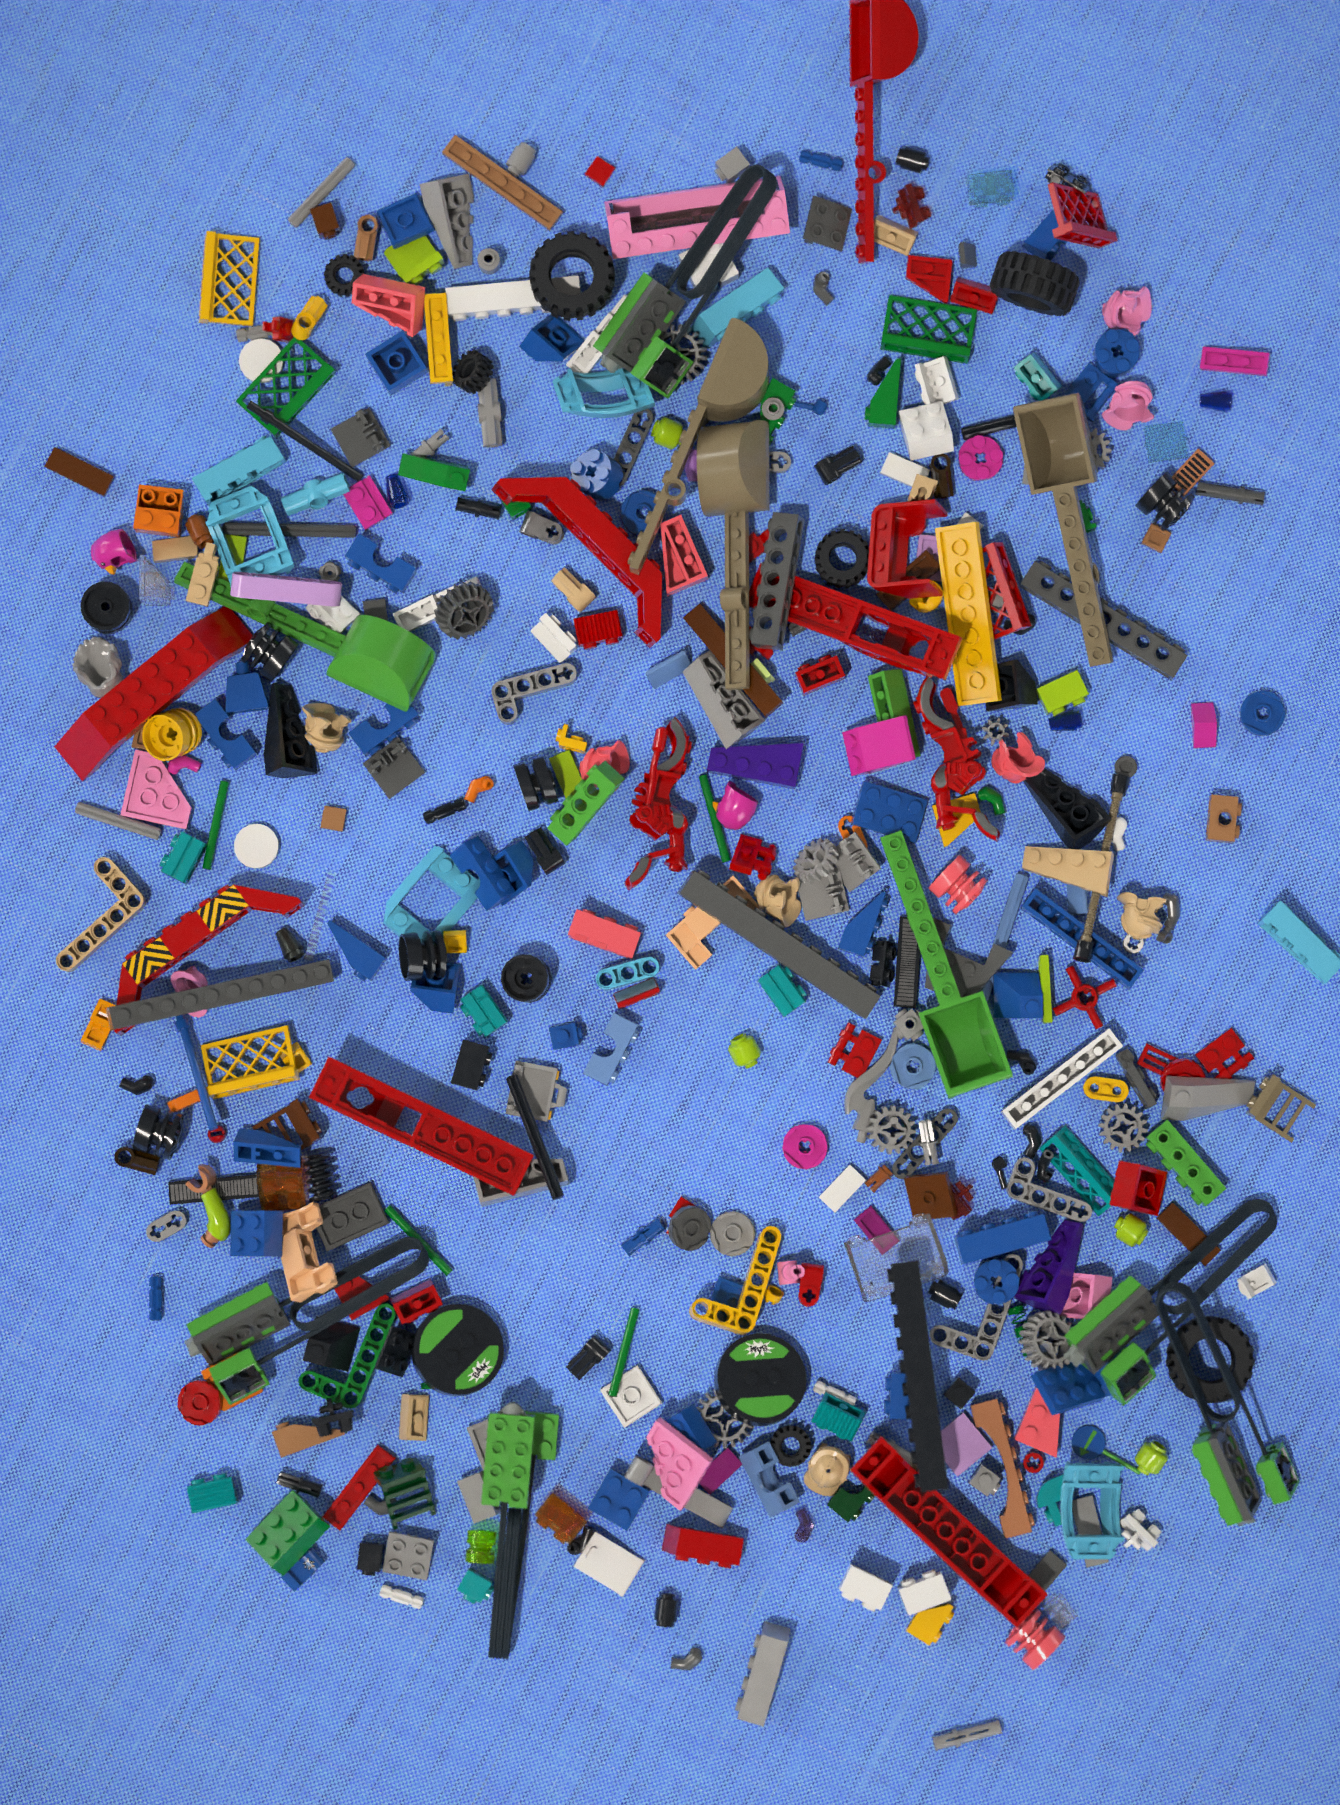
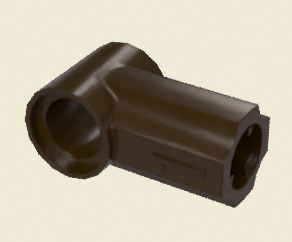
(944, 486)
(139, 1161)

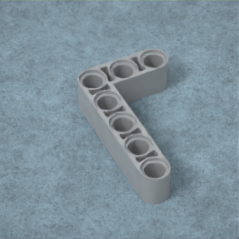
(981, 1337)
(700, 1503)

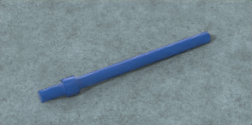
(183, 1026)

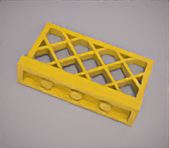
(209, 273)
(248, 1081)

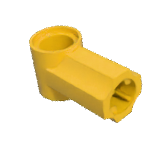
(308, 317)

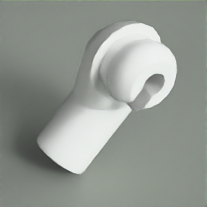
(1120, 827)

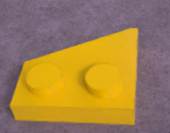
(964, 822)

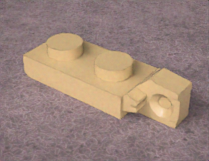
(203, 576)

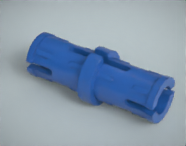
(643, 1237)

